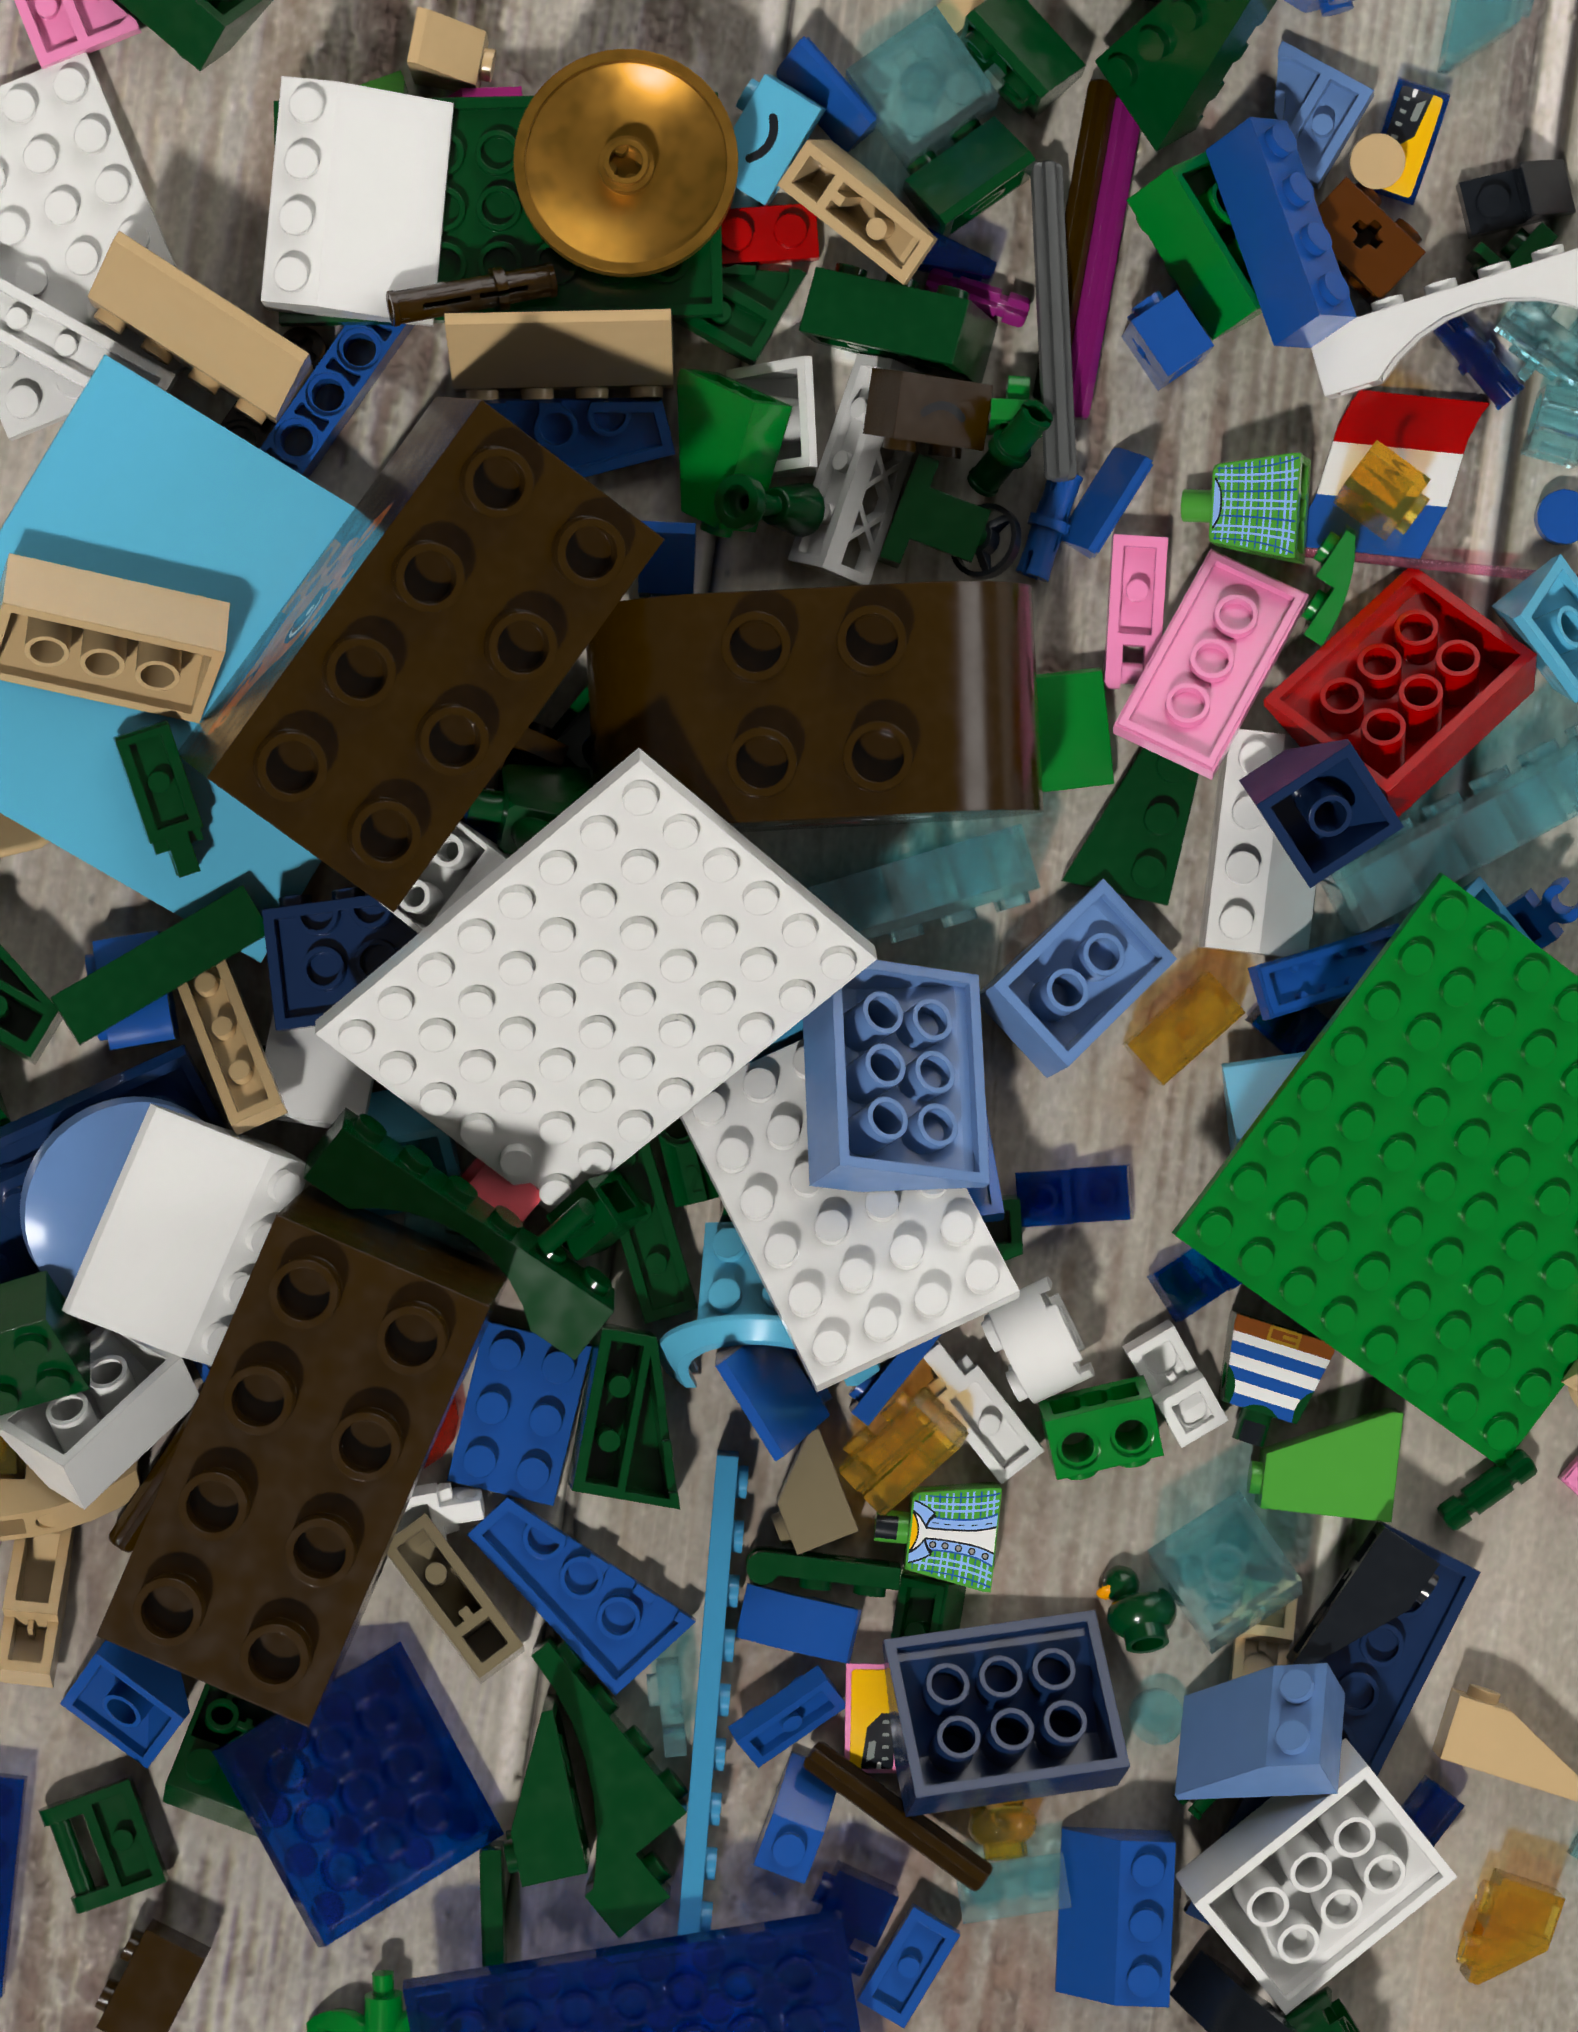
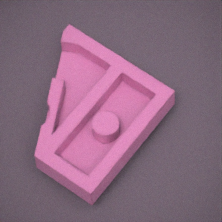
(73, 27)

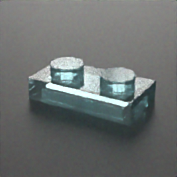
(1018, 1889)

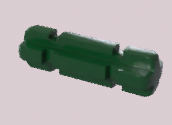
(1487, 1490)

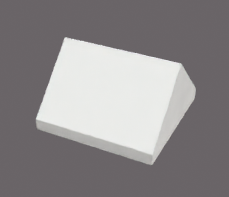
(790, 383)

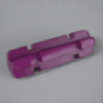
(988, 298)

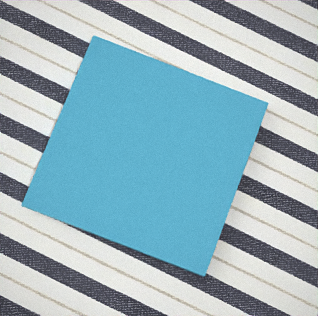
(188, 507)

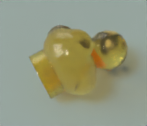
(1002, 1830)

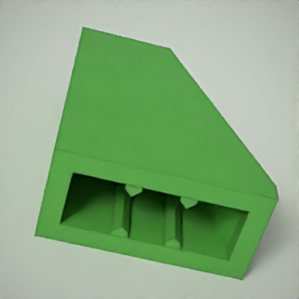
(1333, 1470)

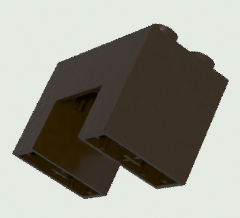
(302, 1454)

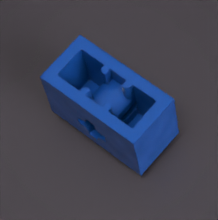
(1166, 338)

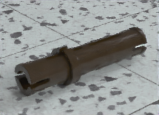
(470, 294)

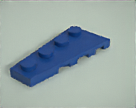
(587, 1600)

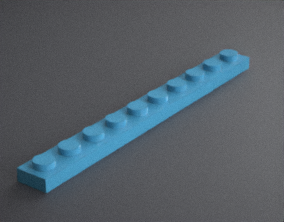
(712, 1696)

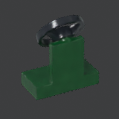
(948, 525)

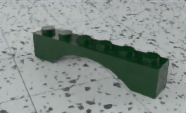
(371, 1170)

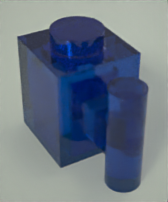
(864, 1905)

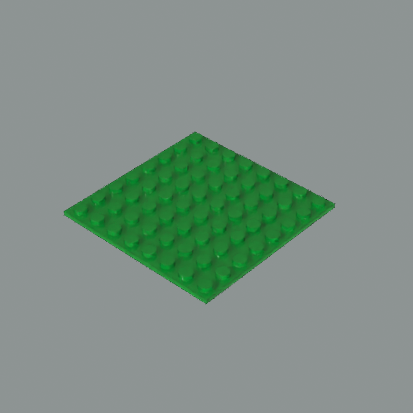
(1425, 1176)

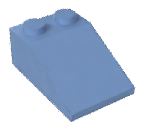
(1075, 979)
(1263, 1735)

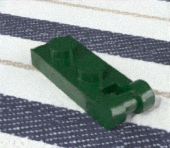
(820, 1569)

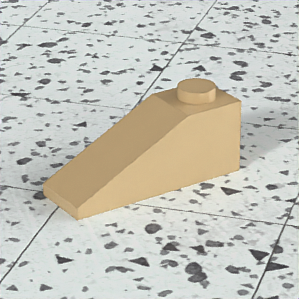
(858, 207)
(1493, 1740)

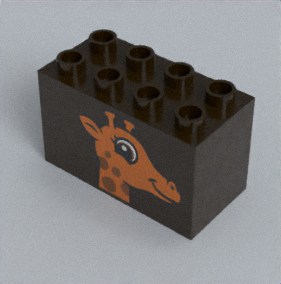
(420, 646)

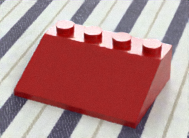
(1407, 685)

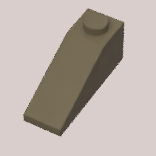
(454, 1599)

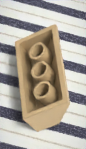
(198, 330)
(109, 638)

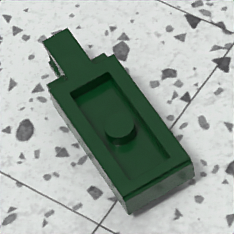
(162, 793)

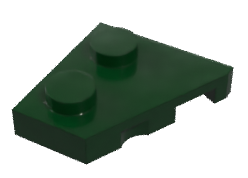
(751, 310)

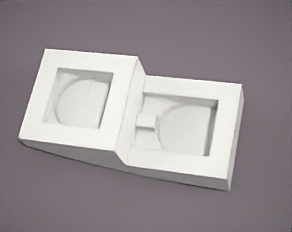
(1175, 1383)

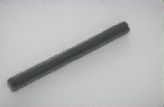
(1053, 319)

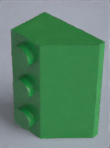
(1197, 243)

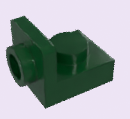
(1516, 251)

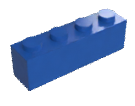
(1280, 233)

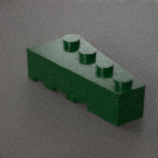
(1178, 61)

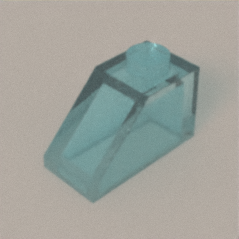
(1476, 26)

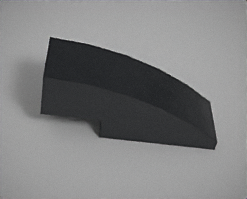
(1223, 2001)

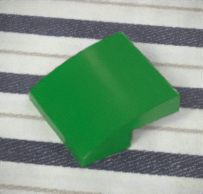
(1074, 730)

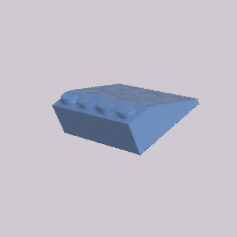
(897, 1082)

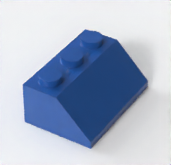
(1120, 1923)

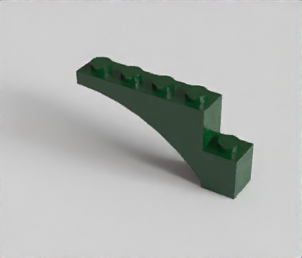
(629, 1793)

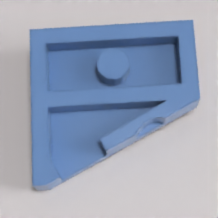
(1319, 108)

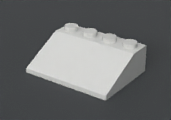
(354, 198)
(182, 1233)
(1315, 1881)

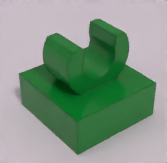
(1005, 409)

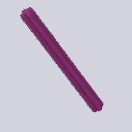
(1102, 257)

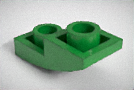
(1336, 569)

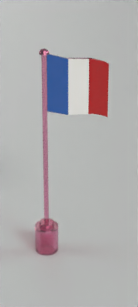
(1430, 437)

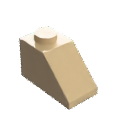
(448, 53)

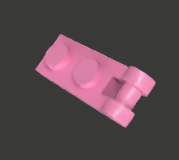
(1134, 604)

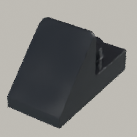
(1515, 197)

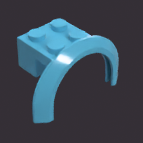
(730, 1310)

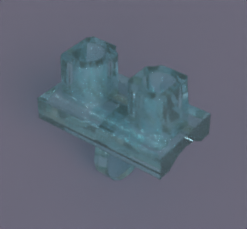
(1540, 341)

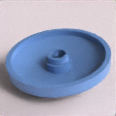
(74, 1181)

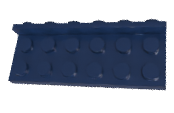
(325, 951)

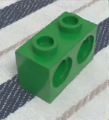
(1098, 1414)

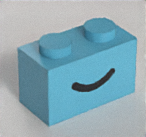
(771, 134)

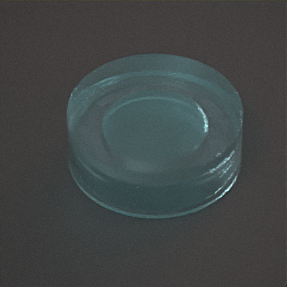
(1156, 1716)

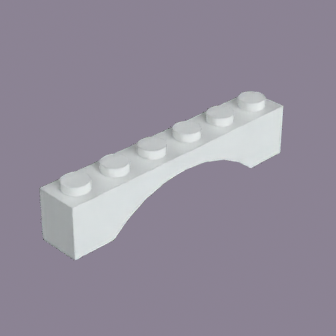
(1374, 343)

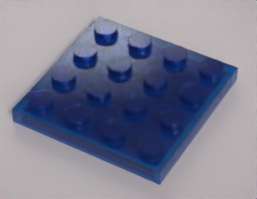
(360, 1797)

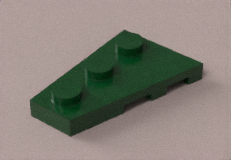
(1139, 832)

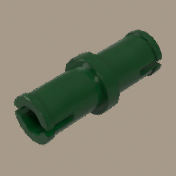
(1009, 448)

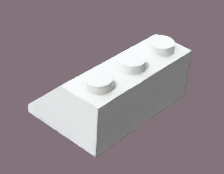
(98, 1434)

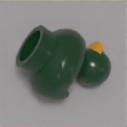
(1137, 1616)

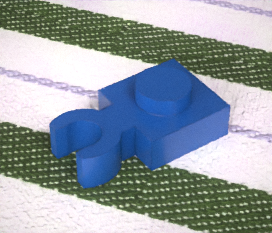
(1542, 916)

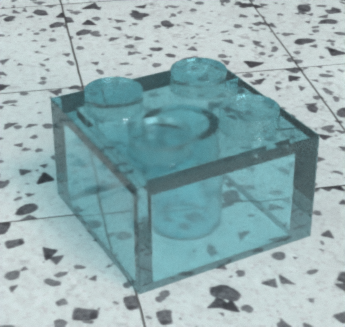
(922, 87)
(1225, 1571)

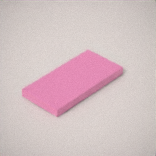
(1210, 664)

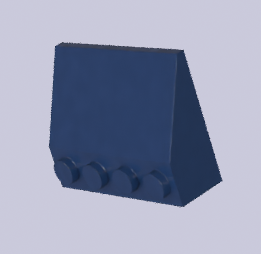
(1002, 1713)

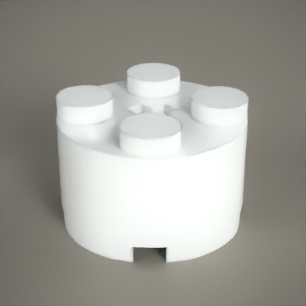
(1038, 1343)

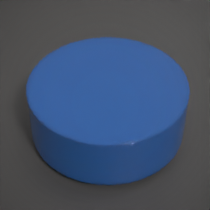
(1558, 517)

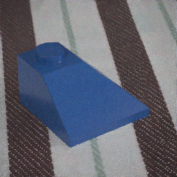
(129, 1701)

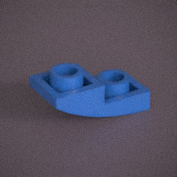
(798, 1623)

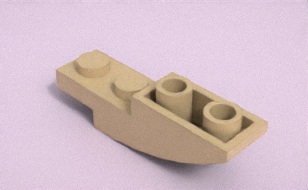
(34, 1509)

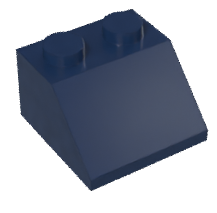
(1321, 806)

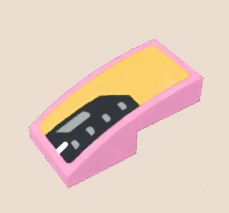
(867, 1718)

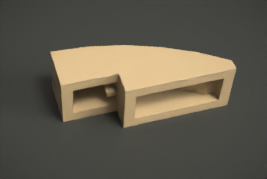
(35, 1608)

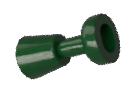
(791, 508)

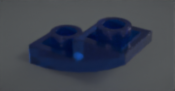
(1075, 1195)

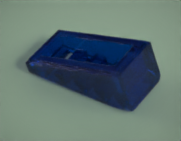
(958, 259)

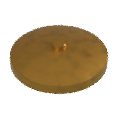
(626, 162)

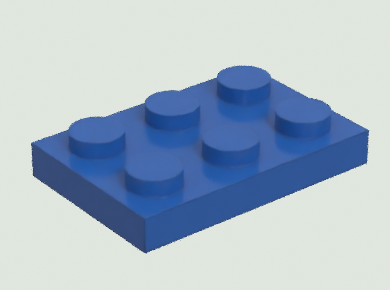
(518, 1415)

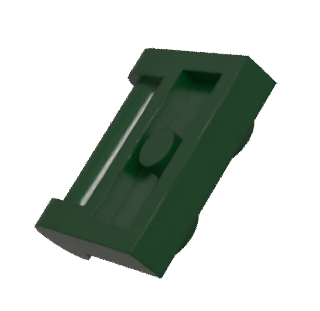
(120, 1838)

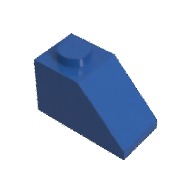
(673, 564)
(794, 1822)

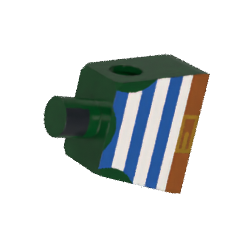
(1269, 1373)

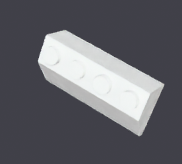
(1251, 888)

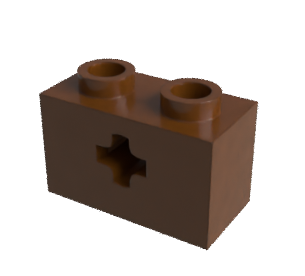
(1391, 251)

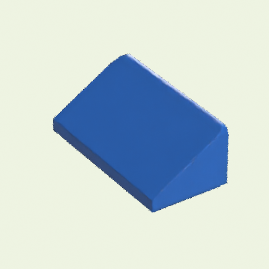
(847, 115)
(1106, 500)

